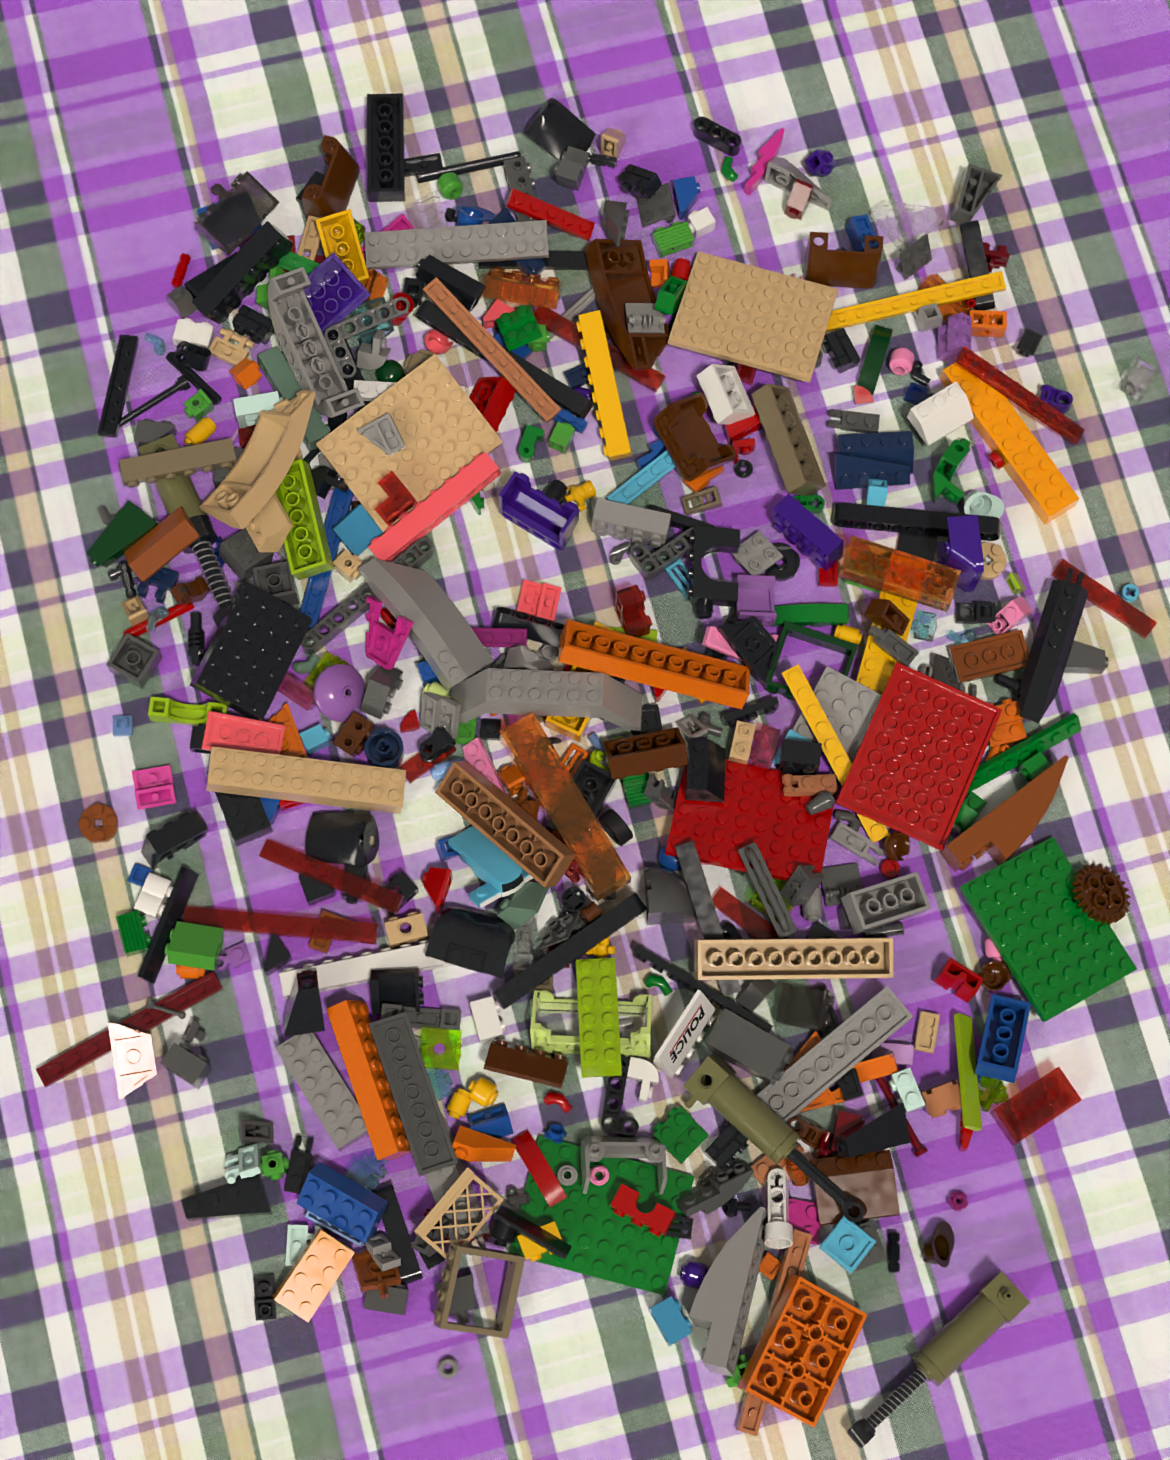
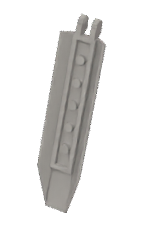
(439, 1184)

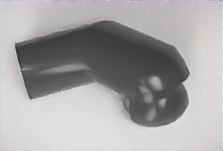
(104, 514)
(618, 551)

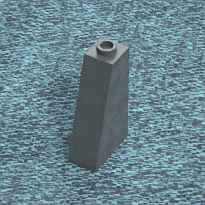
(1085, 659)

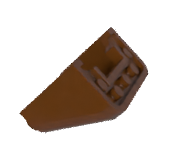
(337, 185)
(690, 438)

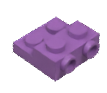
(954, 335)

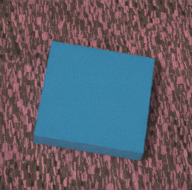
(357, 530)

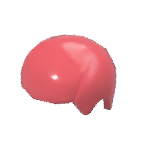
(437, 342)

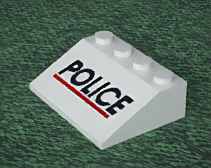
(684, 1035)

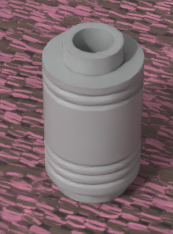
(813, 908)

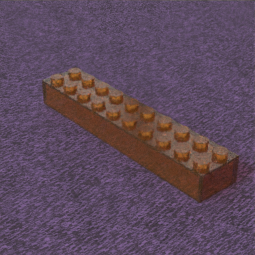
(565, 806)

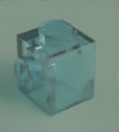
(924, 626)
(440, 1084)
(363, 1175)

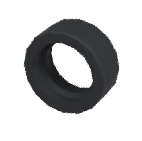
(615, 827)

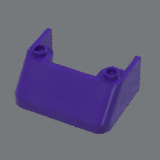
(963, 550)

